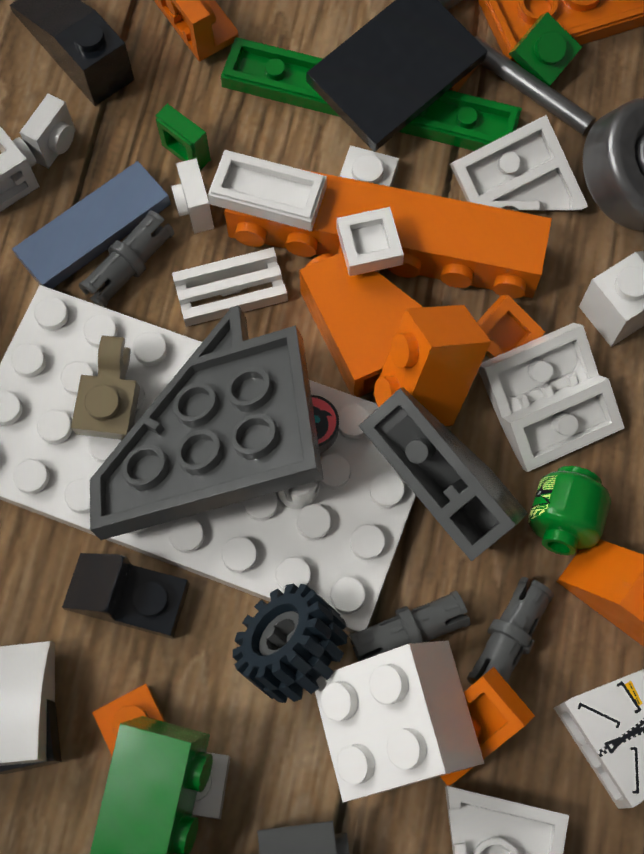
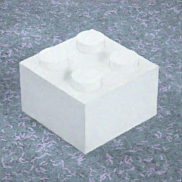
(397, 720)

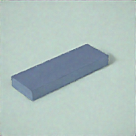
(91, 226)

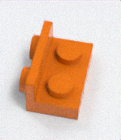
(200, 25)

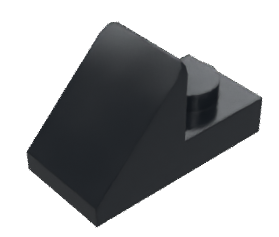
(126, 594)

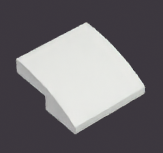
(551, 396)
(25, 686)

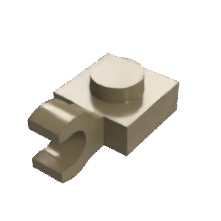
(107, 401)

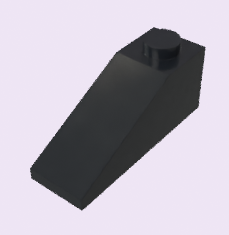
(79, 44)

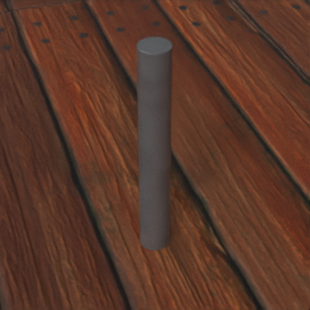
(537, 90)

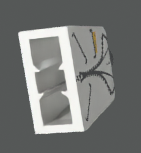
(610, 734)

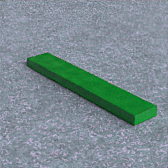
(281, 76)

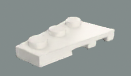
(501, 826)

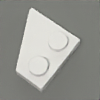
(521, 172)

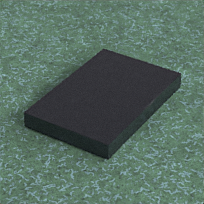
(395, 68)

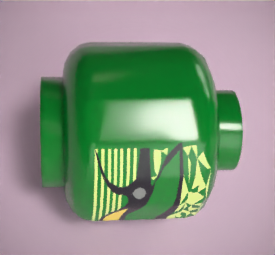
(569, 510)

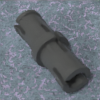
(126, 259)
(412, 626)
(514, 630)

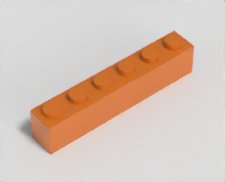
(438, 235)

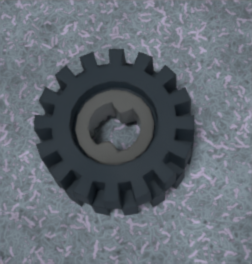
(290, 643)

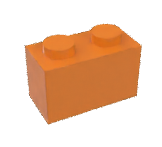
(434, 359)

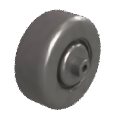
(616, 164)

